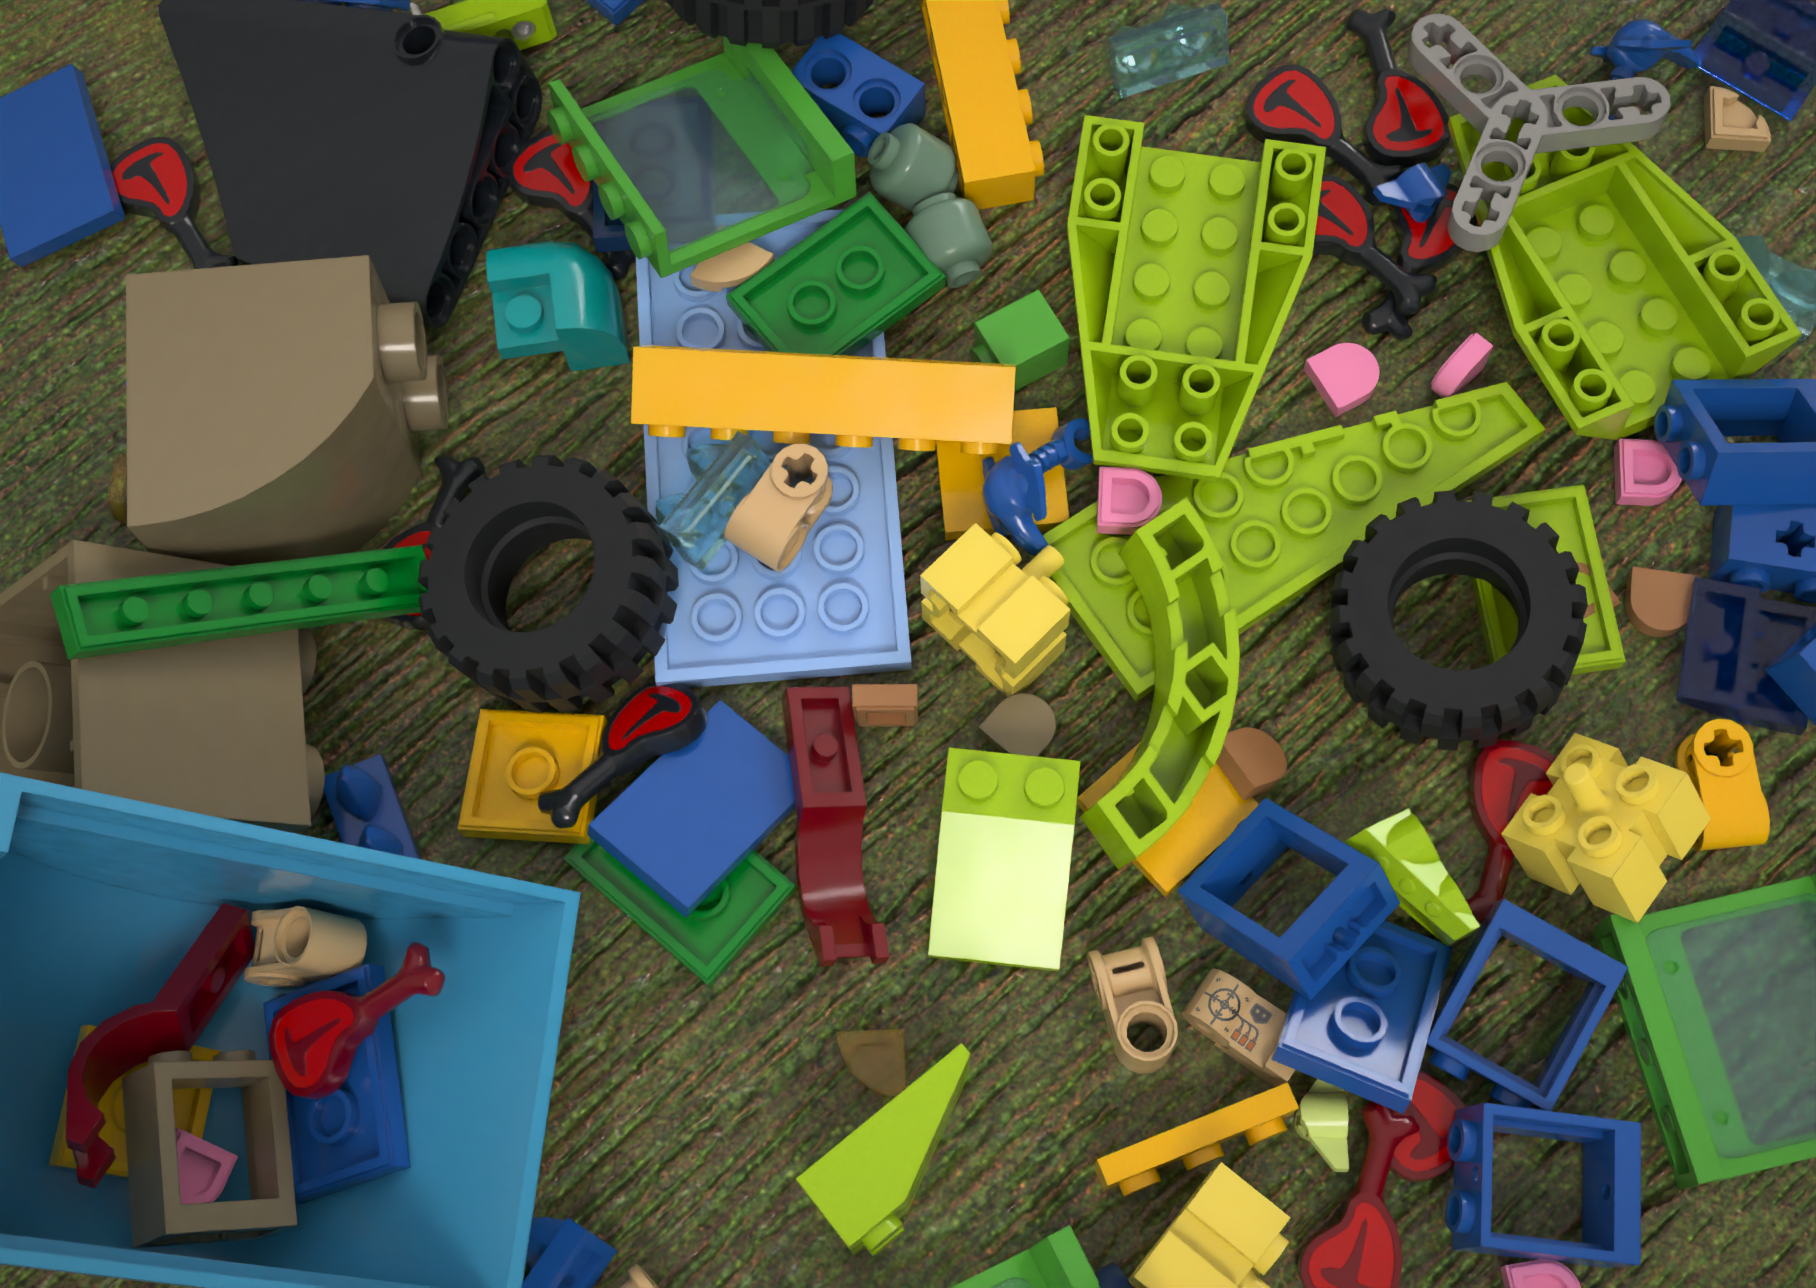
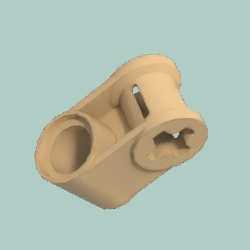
(777, 517)
(303, 946)
(1133, 992)

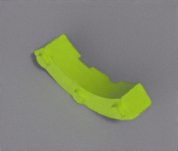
(1194, 683)

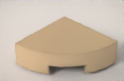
(1732, 124)
(730, 267)

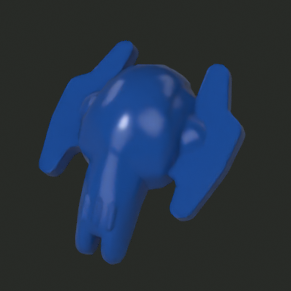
(1640, 47)
(1017, 486)

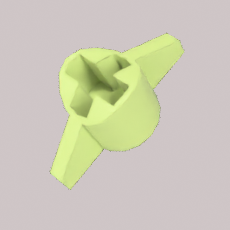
(1324, 1123)

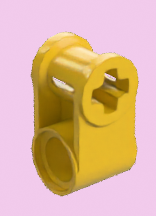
(1727, 789)

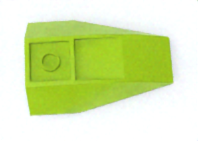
(1622, 282)
(1182, 289)

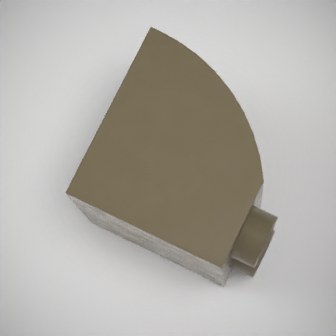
(273, 409)
(164, 726)

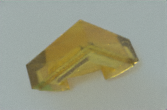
(876, 1059)

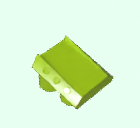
(1417, 876)

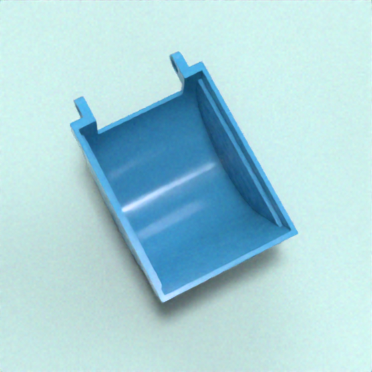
(100, 915)

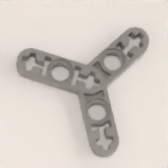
(1541, 109)

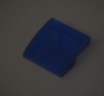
(1764, 52)
(1730, 645)

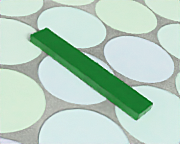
(236, 601)

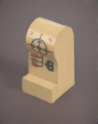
(1239, 1024)

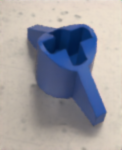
(1416, 190)

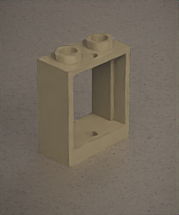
(153, 1161)

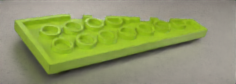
(1290, 513)

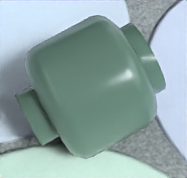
(911, 166)
(951, 237)

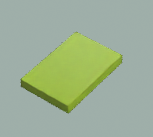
(1570, 517)

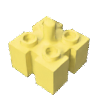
(996, 612)
(1607, 826)
(1216, 1239)

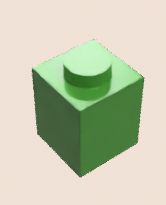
(1022, 335)

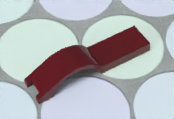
(830, 825)
(164, 1025)

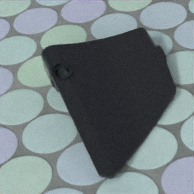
(355, 135)

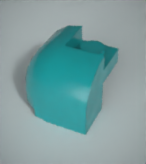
(556, 301)

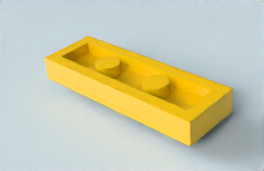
(1197, 1140)

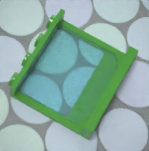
(707, 155)
(1724, 1026)

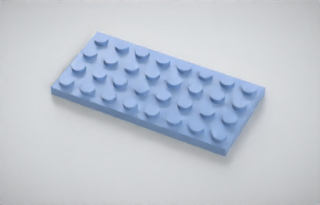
(842, 594)

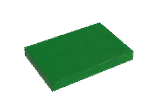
(838, 285)
(715, 930)

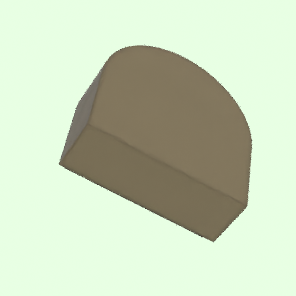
(1020, 726)

